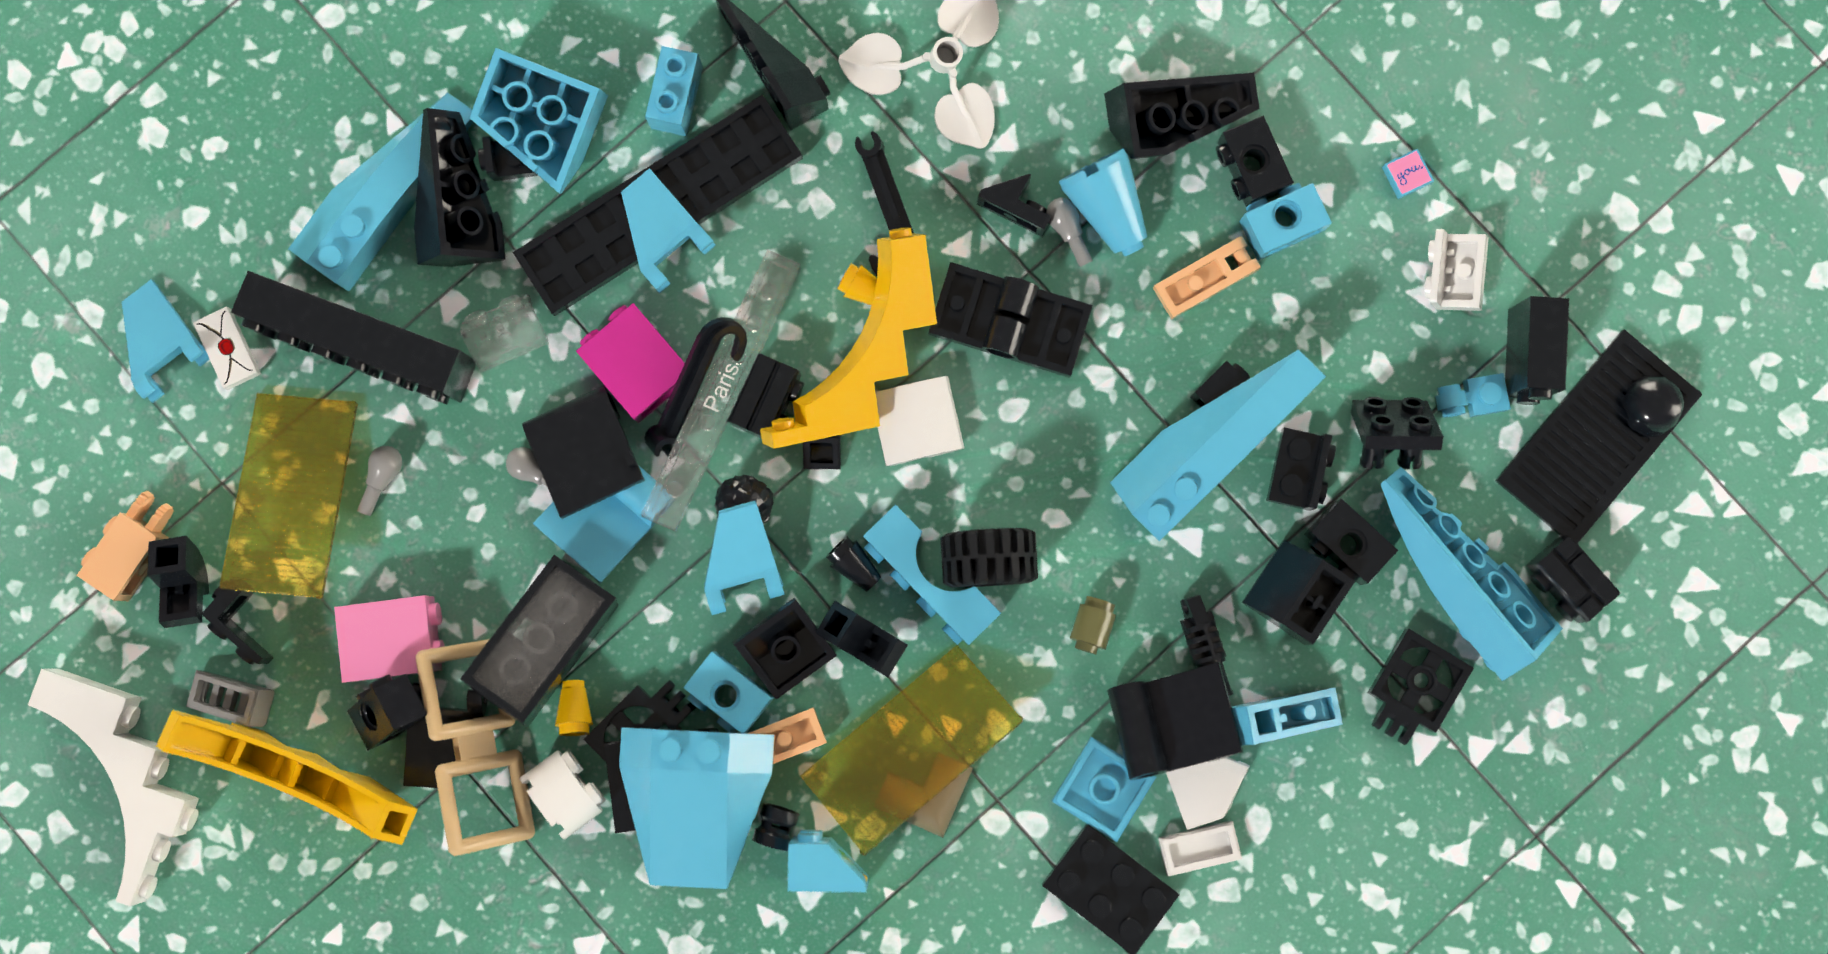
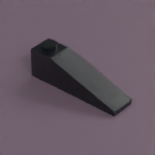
(783, 74)
(1171, 113)
(452, 207)

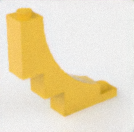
(848, 395)

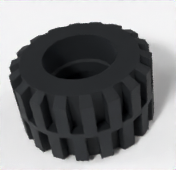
(989, 557)

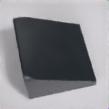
(822, 453)

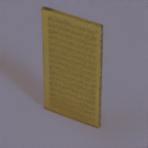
(289, 495)
(911, 749)

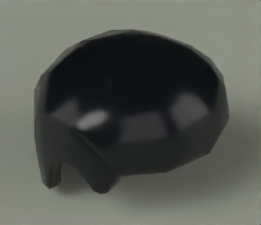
(1653, 405)

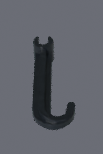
(884, 188)
(690, 379)

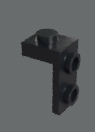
(219, 614)

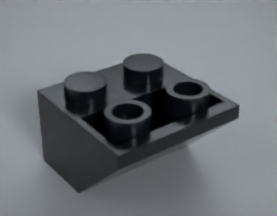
(1298, 592)

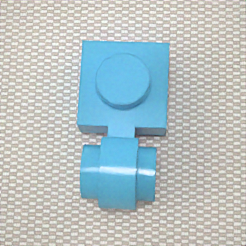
(1481, 395)

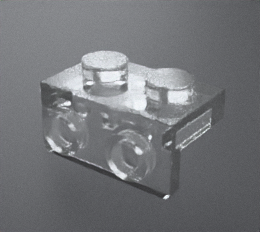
(503, 332)

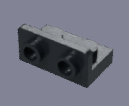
(1301, 469)

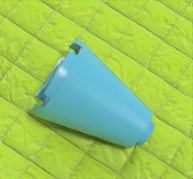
(1109, 201)

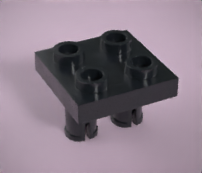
(1395, 425)

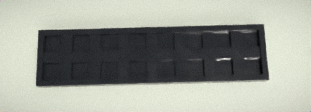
(700, 174)

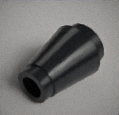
(853, 563)

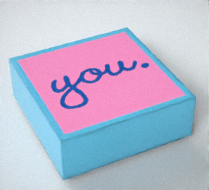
(1407, 174)

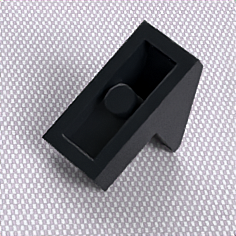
(1005, 201)

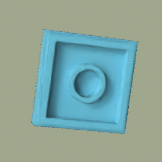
(1101, 791)

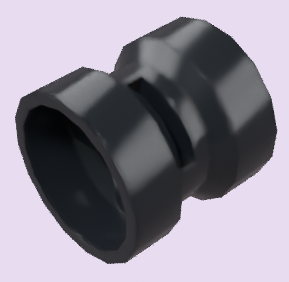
(773, 835)

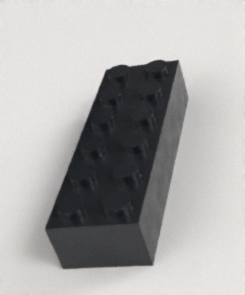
(349, 335)

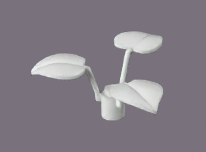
(960, 116)

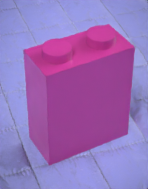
(632, 361)

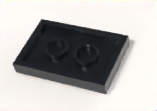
(1110, 889)

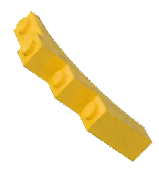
(297, 772)

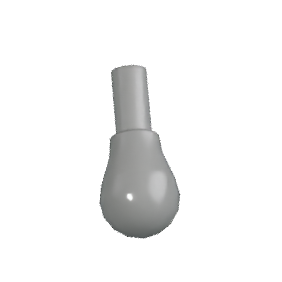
(1066, 222)
(523, 466)
(383, 467)

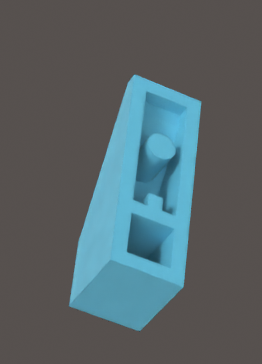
(1287, 716)

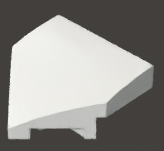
(1206, 789)

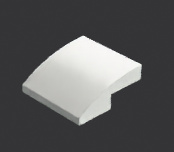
(918, 421)

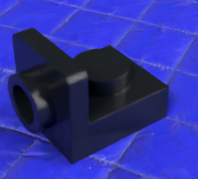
(500, 162)

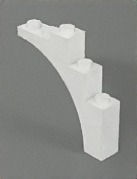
(134, 765)

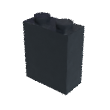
(1537, 349)

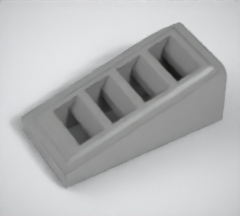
(252, 707)

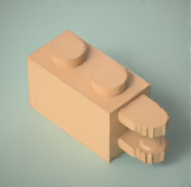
(121, 556)

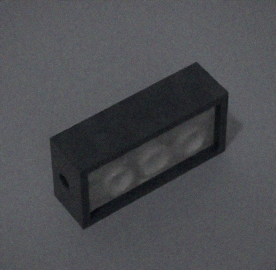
(540, 641)

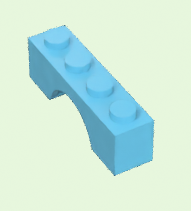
(964, 611)

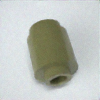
(1093, 625)

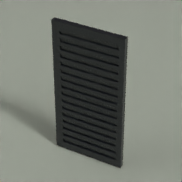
(1585, 446)

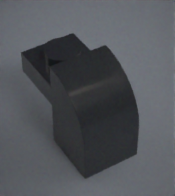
(182, 579)
(861, 639)

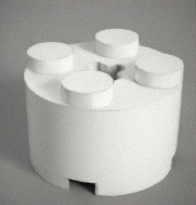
(562, 793)

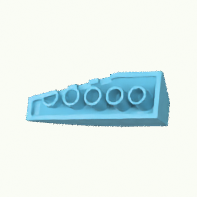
(367, 205)
(1209, 443)
(1479, 596)

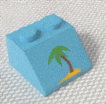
(822, 865)

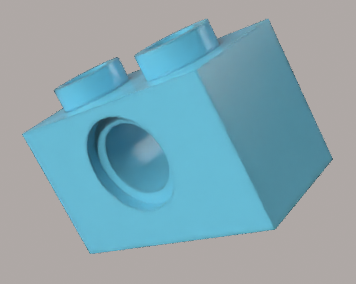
(674, 91)
(1270, 237)
(750, 699)

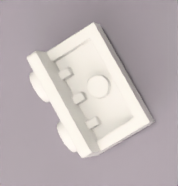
(1457, 271)

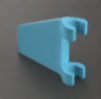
(659, 226)
(155, 338)
(740, 555)

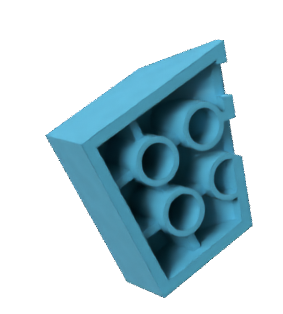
(538, 115)

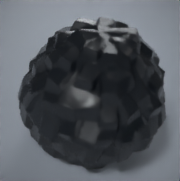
(743, 490)

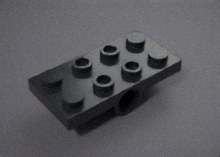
(1010, 319)

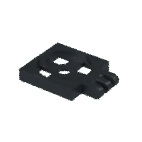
(1403, 711)
(664, 712)

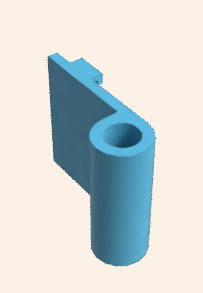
(602, 532)

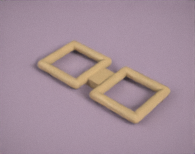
(474, 752)

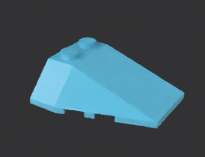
(693, 800)

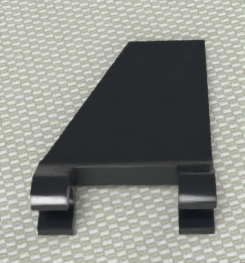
(424, 754)

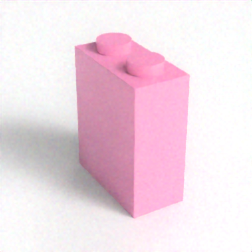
(386, 636)

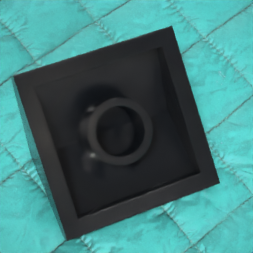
(784, 648)

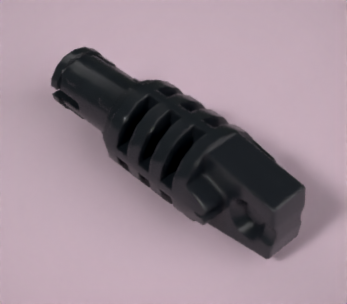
(1202, 635)

